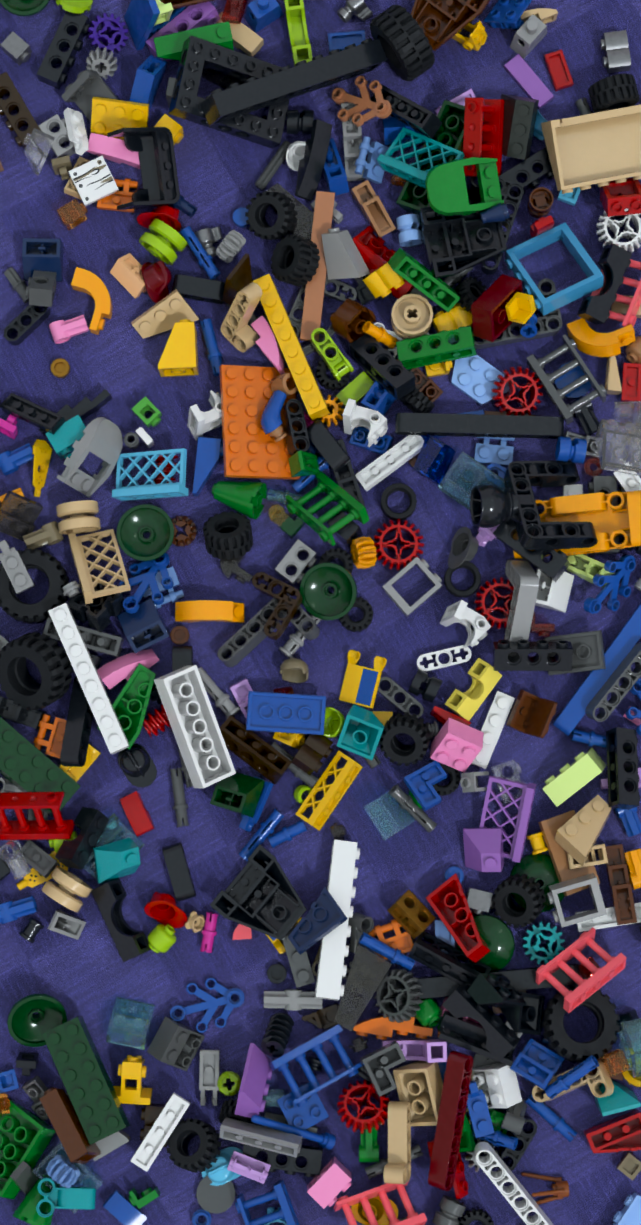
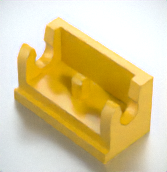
(77, 772)

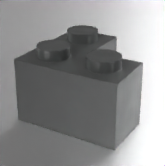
(378, 1065)

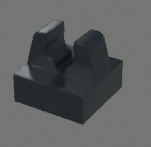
(27, 1062)

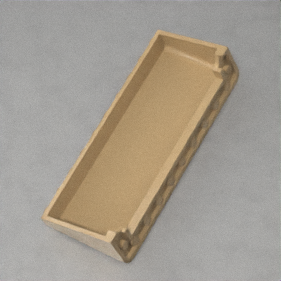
(594, 148)

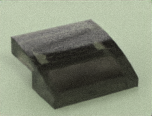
(18, 515)

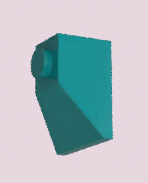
(361, 732)
(116, 860)
(620, 1100)

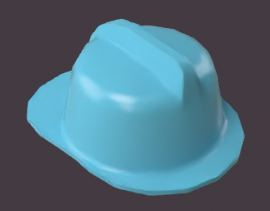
(218, 1172)

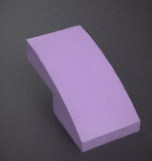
(240, 691)

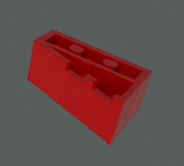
(616, 1134)

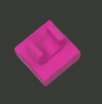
(9, 426)

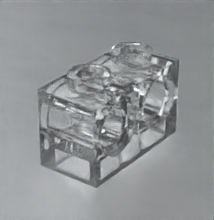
(516, 770)

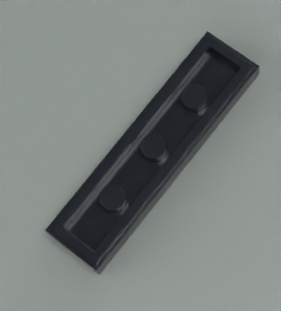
(32, 413)

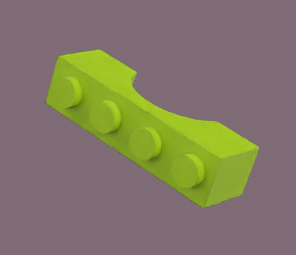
(298, 30)

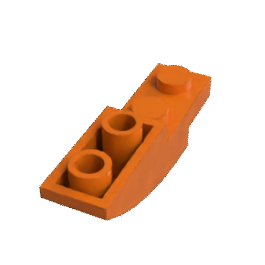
(384, 1028)

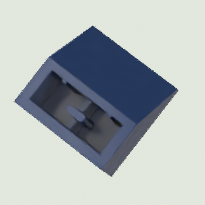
(42, 256)
(144, 626)

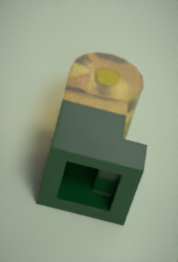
(284, 522)

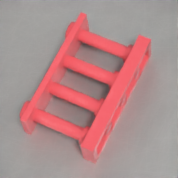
(630, 317)
(585, 987)
(412, 1219)

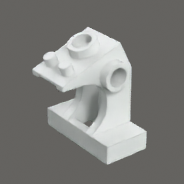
(364, 417)
(202, 422)
(462, 614)

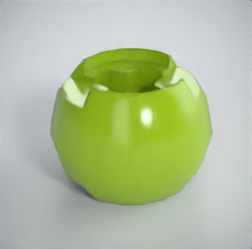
(234, 1077)

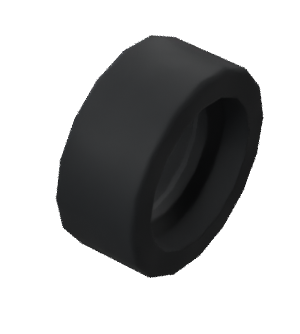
(398, 487)
(463, 593)

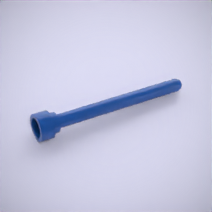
(326, 1139)

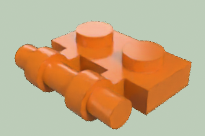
(119, 197)
(55, 741)
(400, 940)

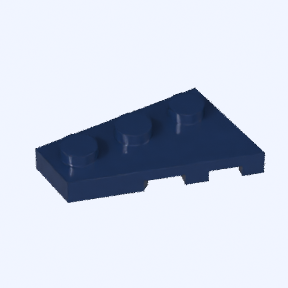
(319, 921)

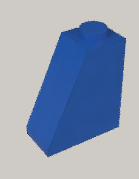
(148, 80)

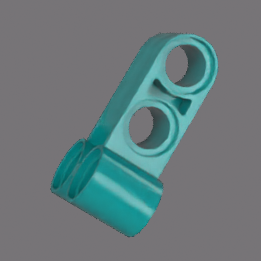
(66, 1198)

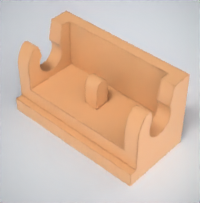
(128, 273)

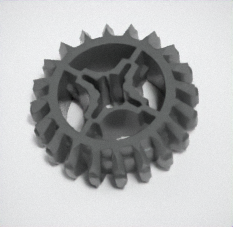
(406, 1000)

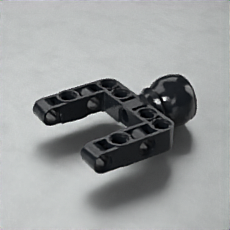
(517, 502)

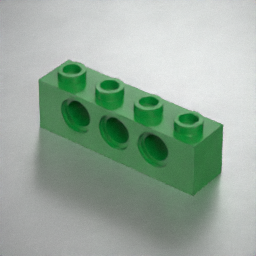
(423, 280)
(443, 353)

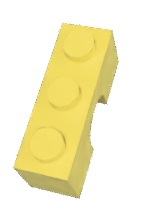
(483, 681)

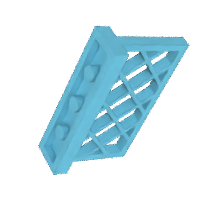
(152, 491)

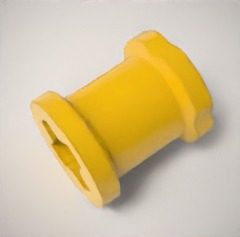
(537, 843)

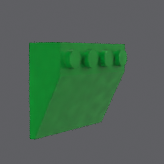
(21, 1139)

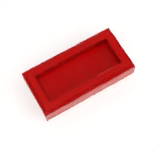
(558, 70)

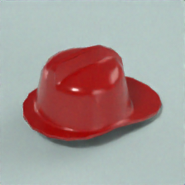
(164, 213)
(165, 910)

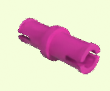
(209, 932)

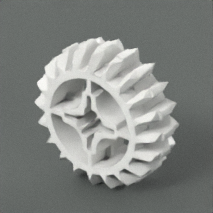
(615, 225)

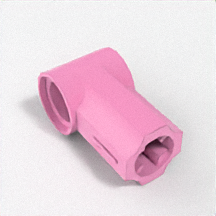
(64, 330)

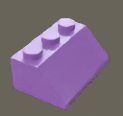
(253, 1083)

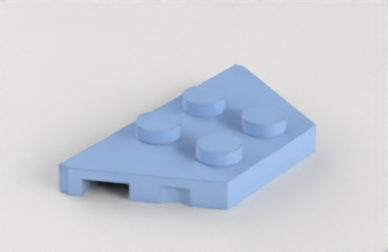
(476, 378)

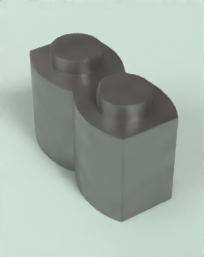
(616, 51)

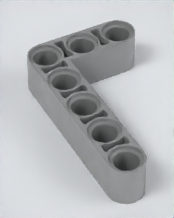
(523, 600)

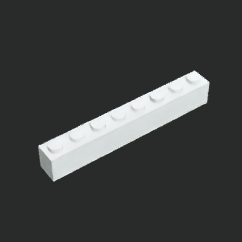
(89, 678)
(333, 945)

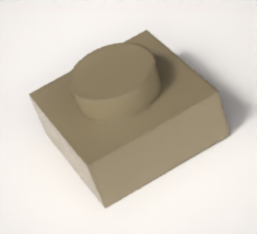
(629, 1166)

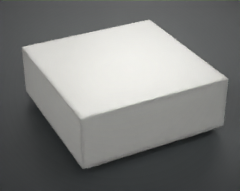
(145, 437)

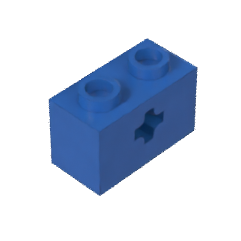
(378, 399)

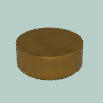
(60, 368)

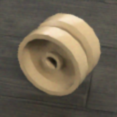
(414, 306)
(78, 517)
(68, 886)

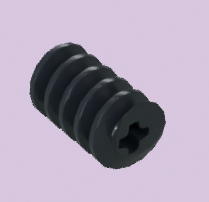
(277, 1034)

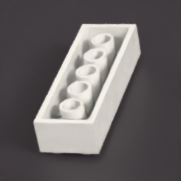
(195, 726)

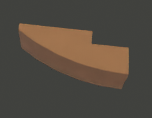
(372, 209)

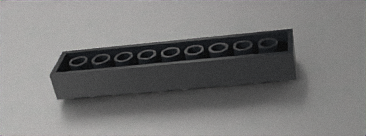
(293, 81)

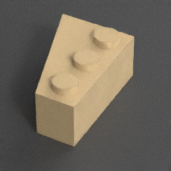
(583, 829)

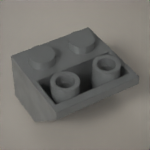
(175, 1044)

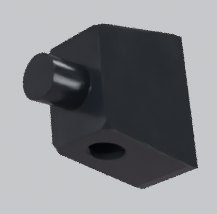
(347, 531)

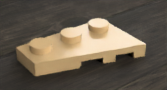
(164, 315)

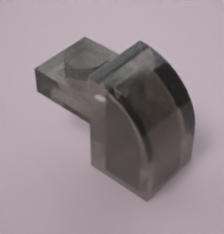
(232, 567)

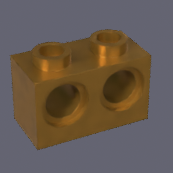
(411, 914)

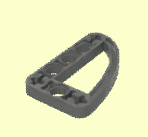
(298, 305)

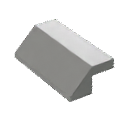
(260, 1137)

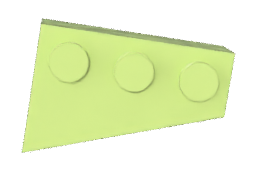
(574, 776)

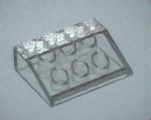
(619, 446)

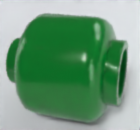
(429, 1014)

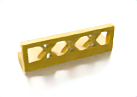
(335, 790)

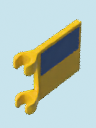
(360, 682)

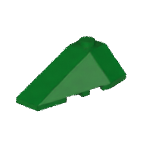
(171, 45)
(133, 702)

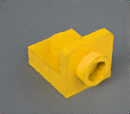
(438, 369)
(291, 739)

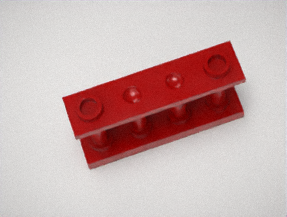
(491, 127)
(33, 829)

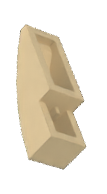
(244, 38)

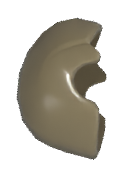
(294, 670)

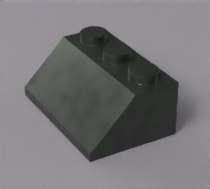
(518, 125)

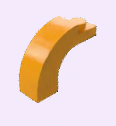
(92, 285)
(598, 343)
(209, 611)

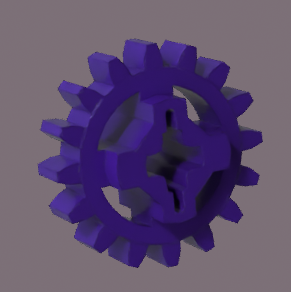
(106, 26)

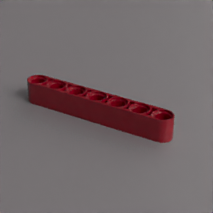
(450, 1120)

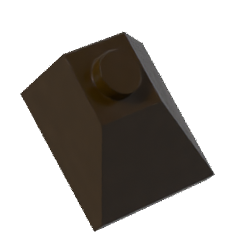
(237, 279)

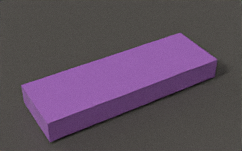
(528, 80)

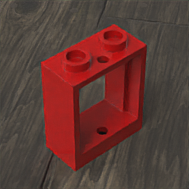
(628, 198)

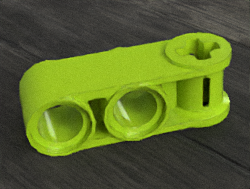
(335, 363)

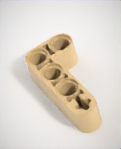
(235, 325)
(591, 1079)
(399, 1143)

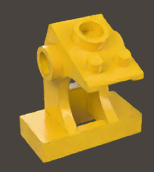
(476, 39)
(134, 1069)

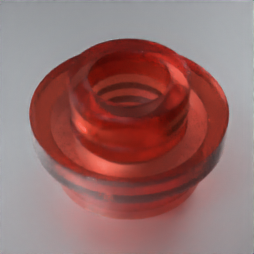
(595, 461)

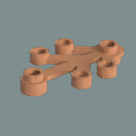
(379, 109)

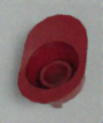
(156, 279)

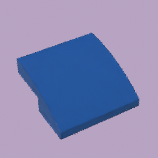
(537, 1064)

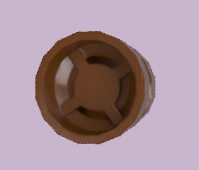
(540, 202)

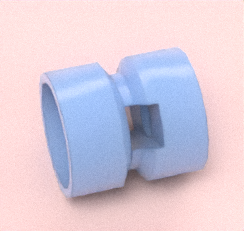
(409, 230)

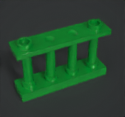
(334, 493)

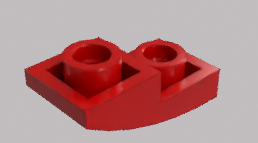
(541, 226)
(136, 813)

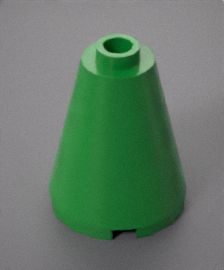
(241, 496)
(27, 1209)

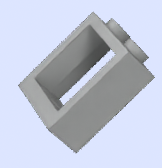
(398, 600)
(590, 880)

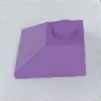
(483, 849)

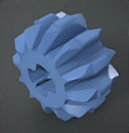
(63, 1171)

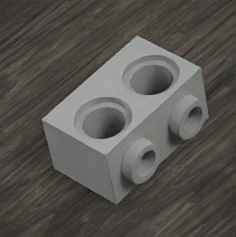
(60, 136)
(292, 559)

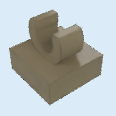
(62, 166)

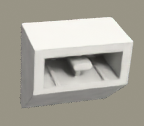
(554, 594)
(498, 1085)

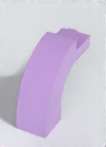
(422, 1049)

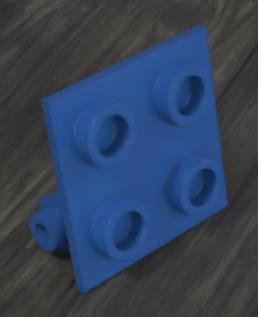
(507, 14)
(305, 1115)

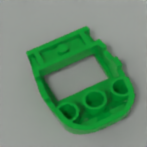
(448, 188)

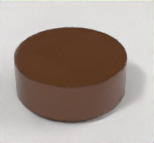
(179, 635)

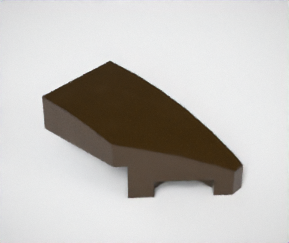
(322, 1018)

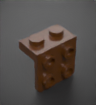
(531, 714)

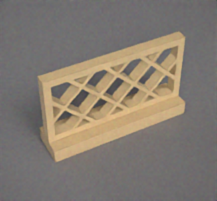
(84, 571)

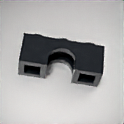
(77, 852)

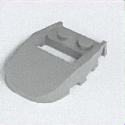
(104, 441)

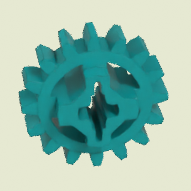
(535, 947)

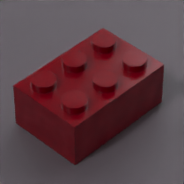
(489, 310)

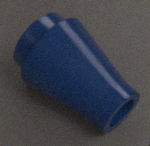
(495, 214)

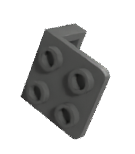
(87, 86)

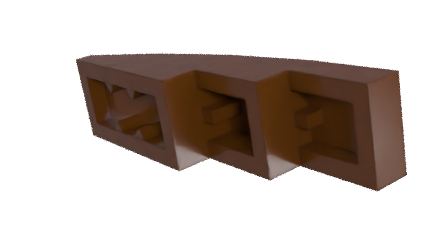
(620, 885)

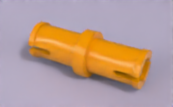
(379, 334)

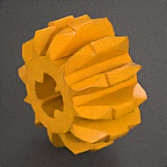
(337, 410)
(363, 552)

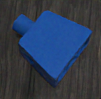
(263, 12)

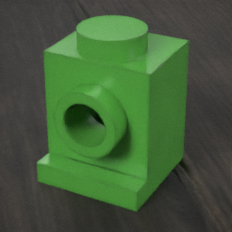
(142, 408)

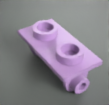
(249, 1167)

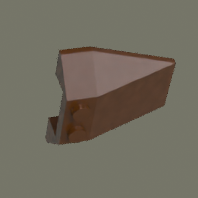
(445, 18)

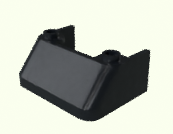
(156, 165)

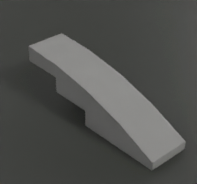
(351, 140)

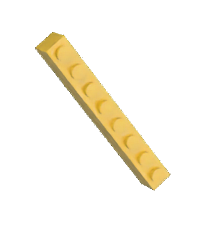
(291, 349)

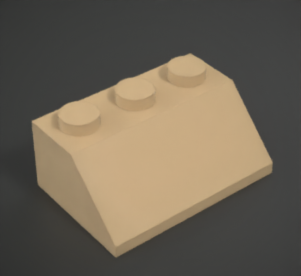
(422, 1087)

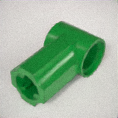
(368, 1147)

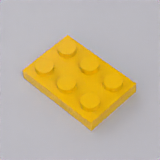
(115, 114)

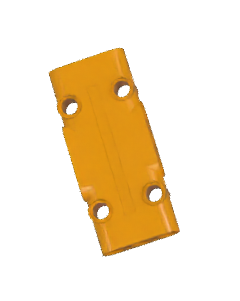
(598, 509)

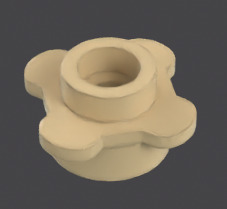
(195, 922)

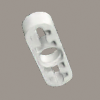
(428, 656)

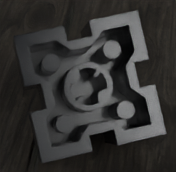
(99, 611)

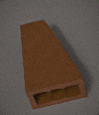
(68, 1126)

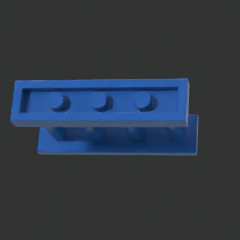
(299, 1055)
(278, 1193)

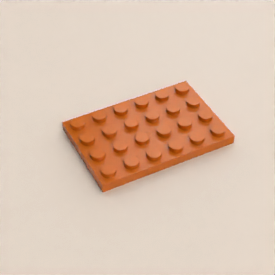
(245, 445)

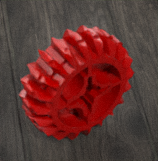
(531, 384)
(389, 544)
(495, 595)
(369, 1110)

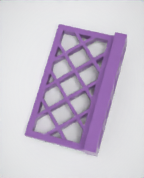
(523, 815)

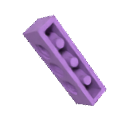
(190, 18)

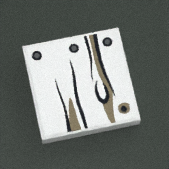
(93, 181)

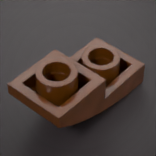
(426, 385)

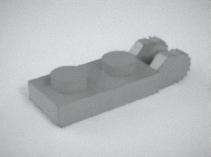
(209, 1074)

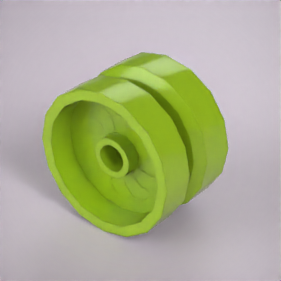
(163, 241)

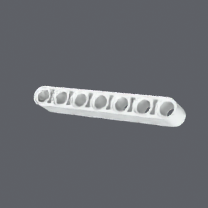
(510, 1192)

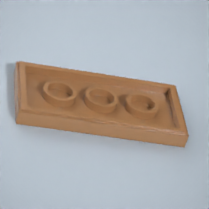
(559, 855)

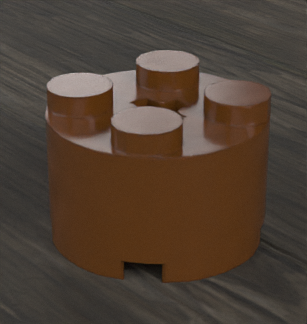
(349, 320)

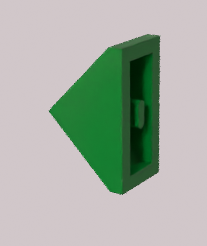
(303, 464)

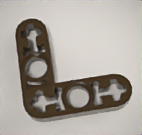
(284, 603)

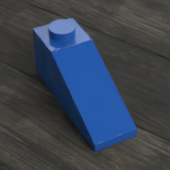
(334, 171)
(207, 458)

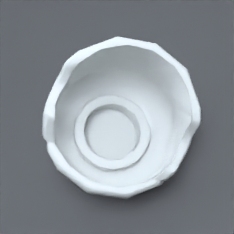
(295, 153)

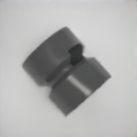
(449, 1211)

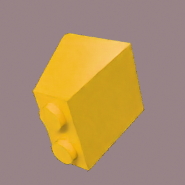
(181, 351)

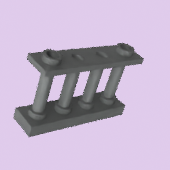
(557, 395)

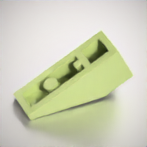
(586, 567)

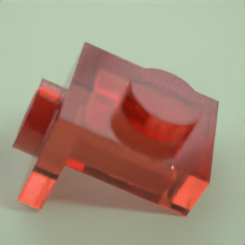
(542, 629)

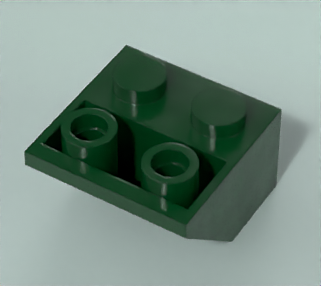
(238, 794)

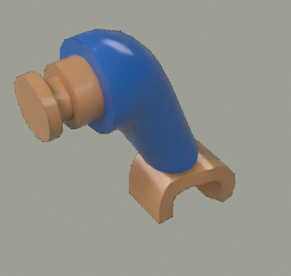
(271, 417)

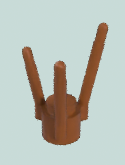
(558, 1190)

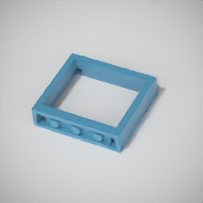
(546, 305)

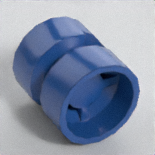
(569, 449)

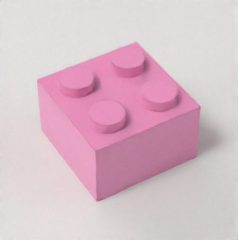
(456, 745)
(330, 1182)

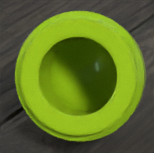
(298, 792)

